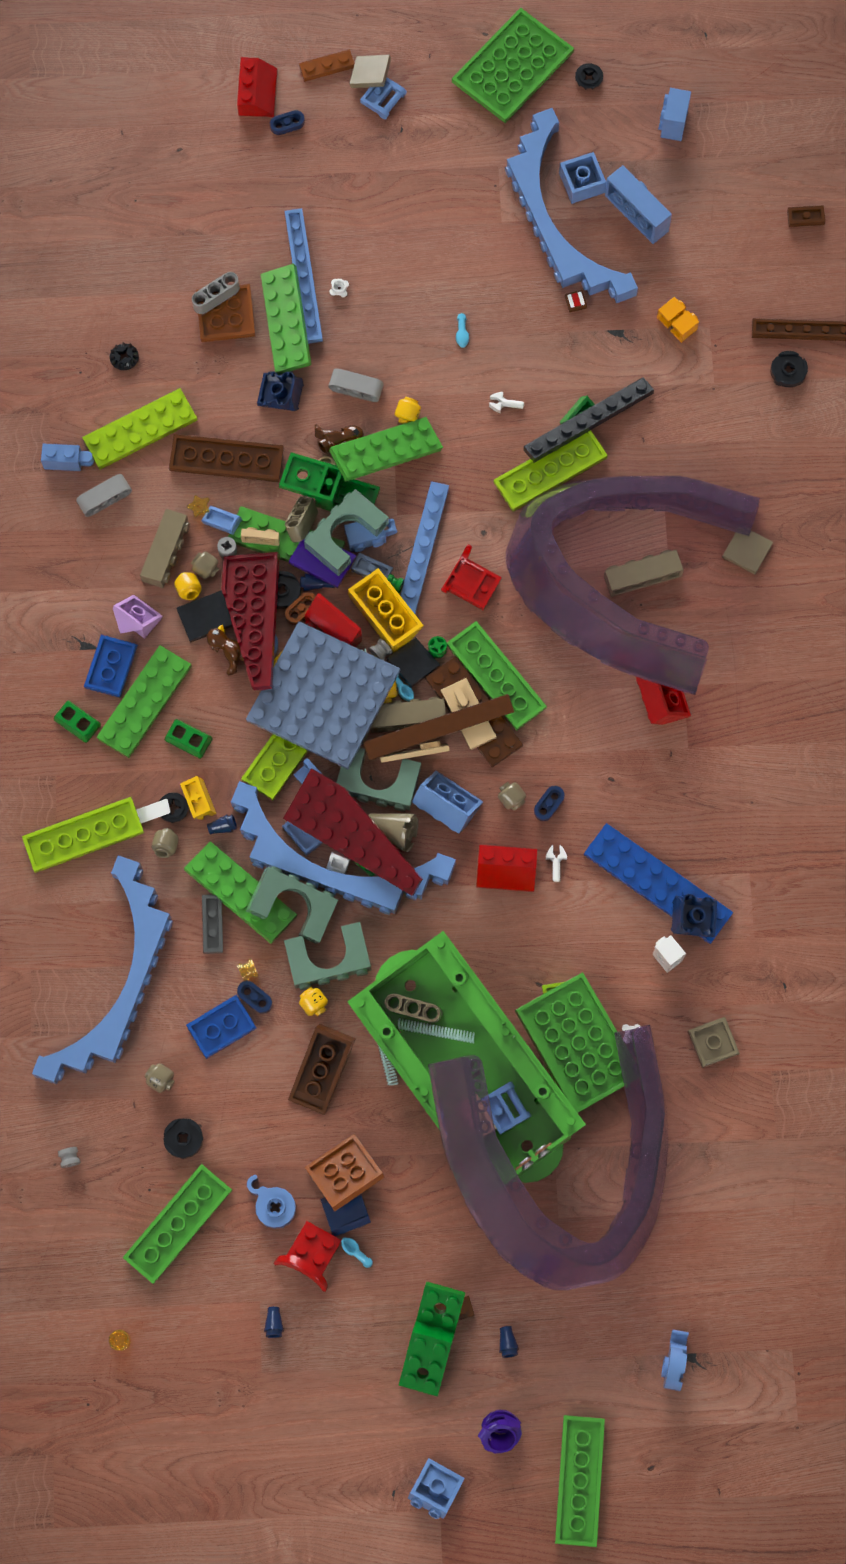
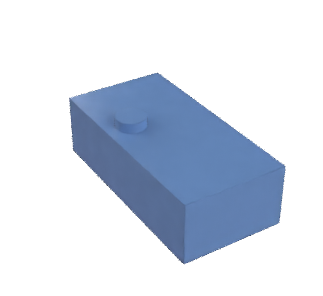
(638, 204)

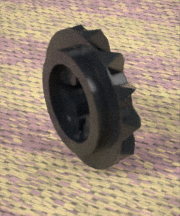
(589, 69)
(125, 363)
(180, 802)

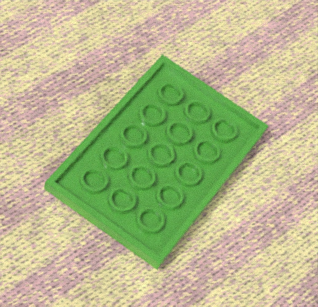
(512, 65)
(575, 1041)

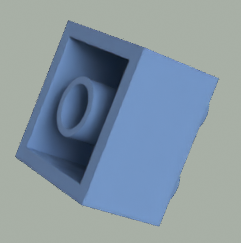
(674, 114)
(582, 177)

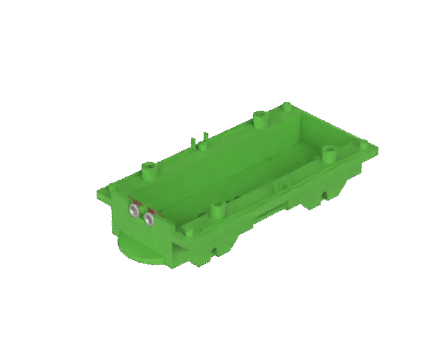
(466, 1005)

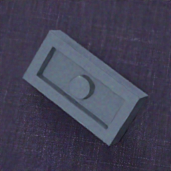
(365, 565)

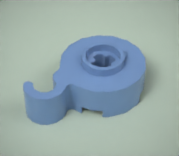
(269, 1196)
(675, 1363)

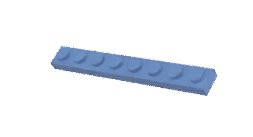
(301, 258)
(424, 544)

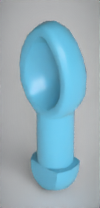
(462, 335)
(404, 690)
(352, 1248)

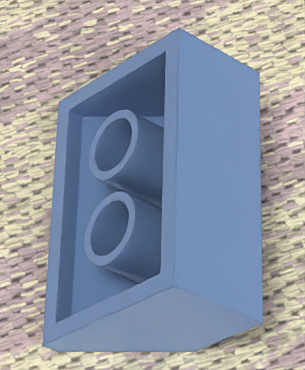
(446, 801)

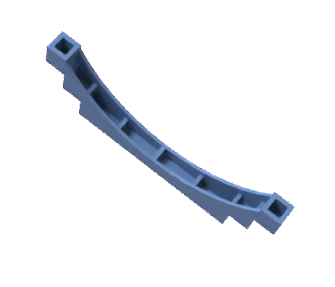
(567, 262)
(370, 891)
(108, 1036)

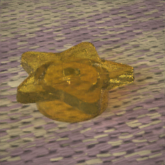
(199, 510)

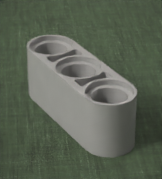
(218, 285)
(356, 385)
(103, 495)

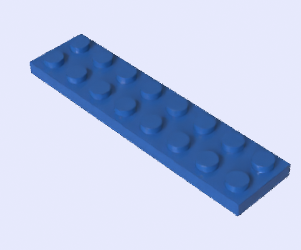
(646, 873)

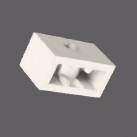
(668, 953)

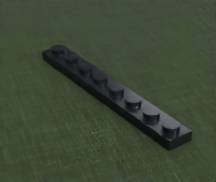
(588, 419)

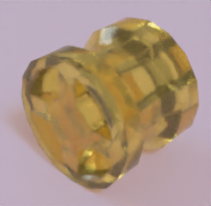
(247, 970)
(116, 1338)

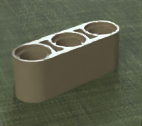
(301, 518)
(423, 1008)

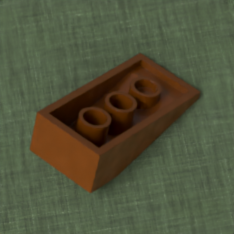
(321, 1068)

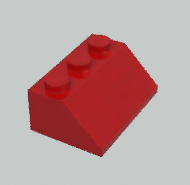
(256, 88)
(331, 621)
(663, 702)
(506, 868)

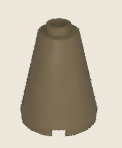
(398, 828)

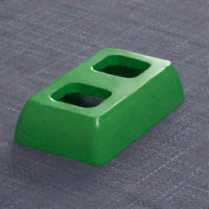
(71, 725)
(183, 743)

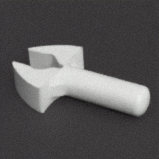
(504, 402)
(556, 861)

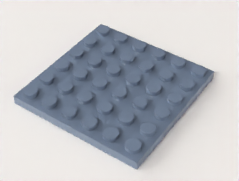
(323, 695)

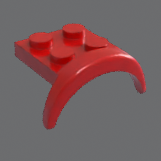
(471, 581)
(311, 1253)

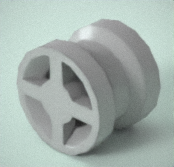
(227, 551)
(381, 649)
(69, 1157)

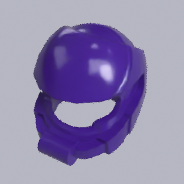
(500, 1422)

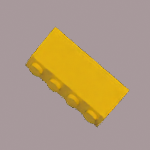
(385, 610)

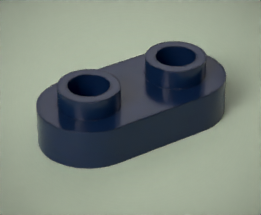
(287, 122)
(548, 803)
(255, 997)

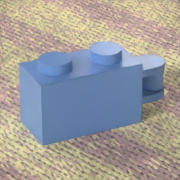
(65, 457)
(360, 538)

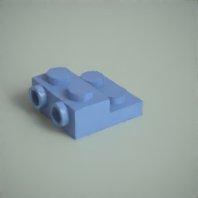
(435, 1489)

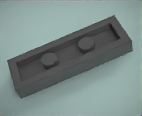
(212, 924)

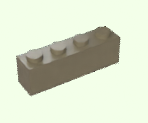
(164, 548)
(643, 572)
(406, 714)

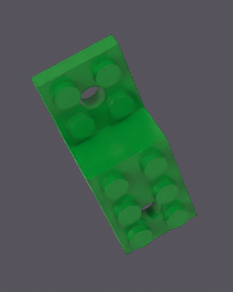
(323, 482)
(431, 1338)

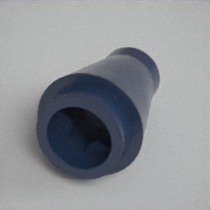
(222, 825)
(273, 1324)
(508, 1344)

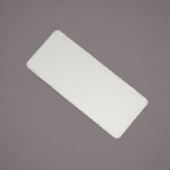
(153, 811)

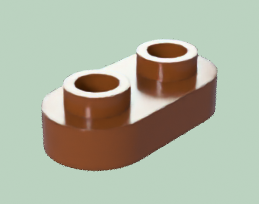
(298, 607)

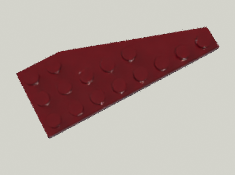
(251, 599)
(337, 820)

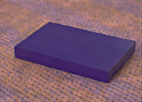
(309, 563)

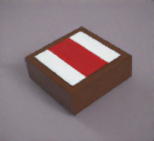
(575, 301)

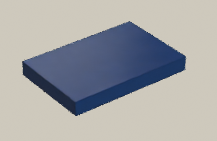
(110, 666)
(221, 1026)

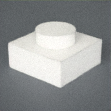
(338, 862)

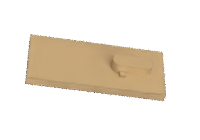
(462, 696)
(425, 749)

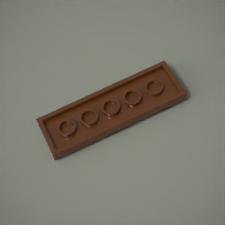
(226, 458)
(506, 740)

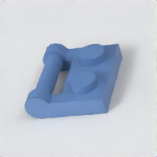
(376, 95)
(501, 1114)

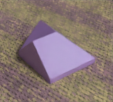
(135, 616)

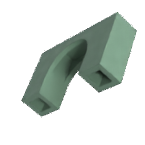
(353, 508)
(398, 795)
(319, 903)
(306, 973)

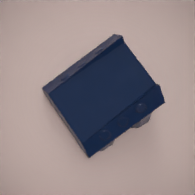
(280, 391)
(694, 916)
(348, 1217)

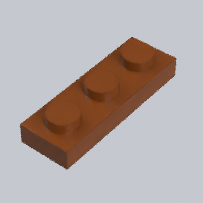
(327, 65)

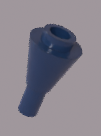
(310, 582)

